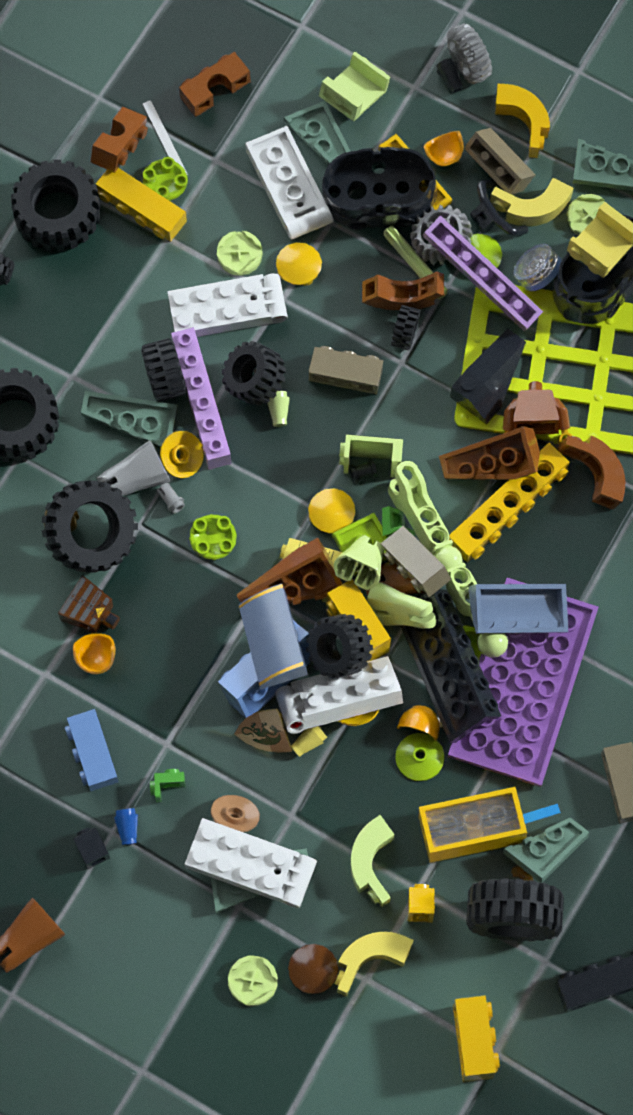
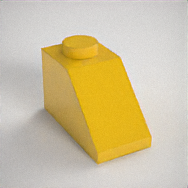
(421, 903)

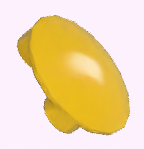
(298, 264)
(331, 510)

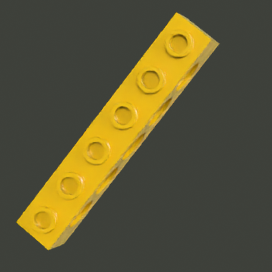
(549, 460)

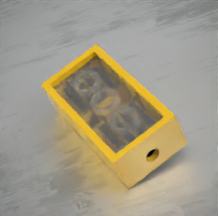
(472, 824)

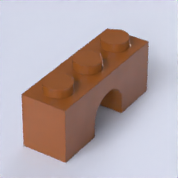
(227, 71)
(113, 149)

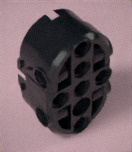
(356, 171)
(604, 296)

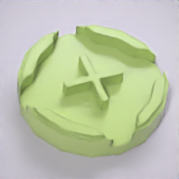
(583, 211)
(239, 253)
(252, 980)

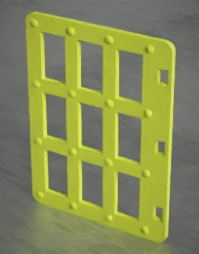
(541, 350)

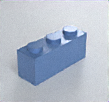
(91, 750)

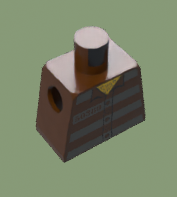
(88, 607)

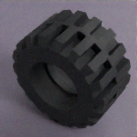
(163, 369)
(266, 379)
(354, 642)

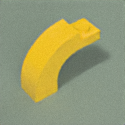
(526, 106)

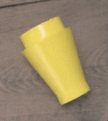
(308, 740)

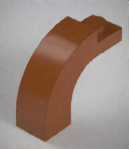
(392, 294)
(604, 465)

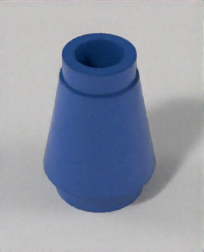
(126, 823)

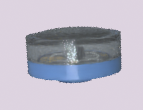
(537, 267)

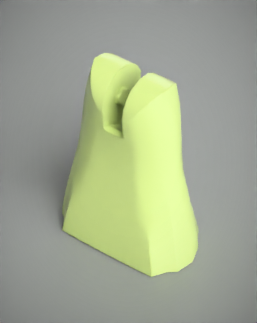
(364, 560)
(400, 609)

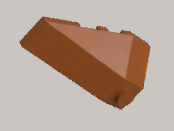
(499, 457)
(303, 573)

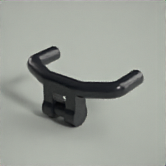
(492, 215)

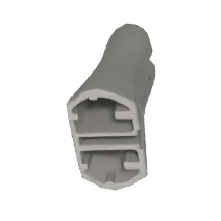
(137, 471)

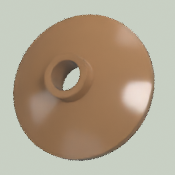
(235, 813)

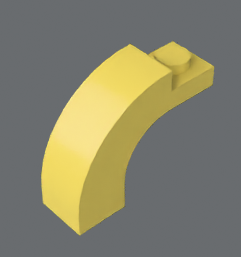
(533, 211)
(373, 946)

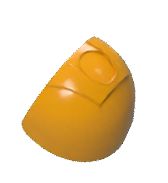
(445, 148)
(94, 653)
(422, 719)

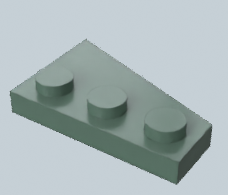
(319, 131)

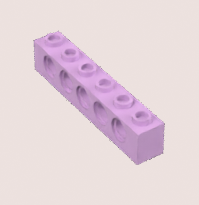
(482, 273)
(201, 399)

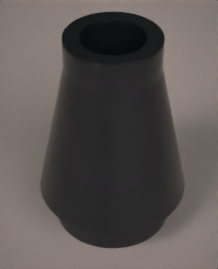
(450, 74)

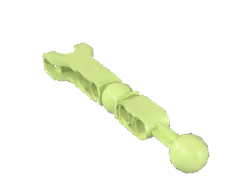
(416, 504)

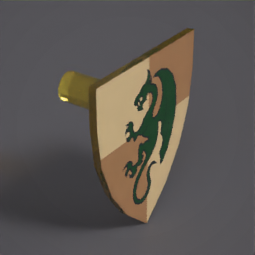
(265, 731)

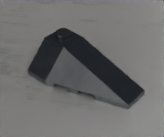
(487, 379)

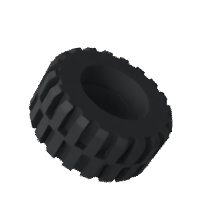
(50, 179)
(44, 424)
(120, 526)
(515, 910)

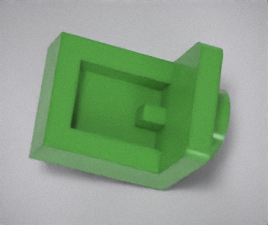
(392, 520)
(170, 779)

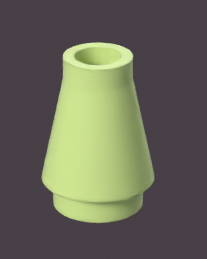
(279, 408)

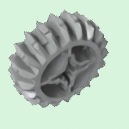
(469, 53)
(453, 217)

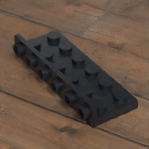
(451, 670)

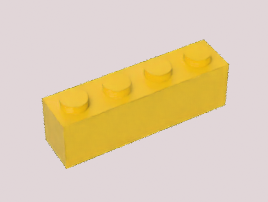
(141, 203)

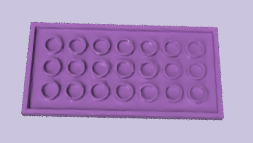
(532, 695)

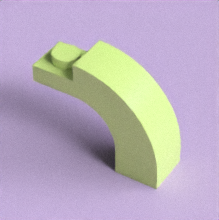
(367, 844)

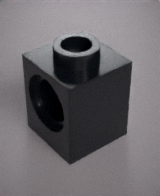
(91, 847)

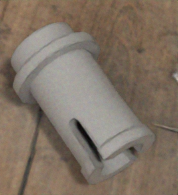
(169, 496)

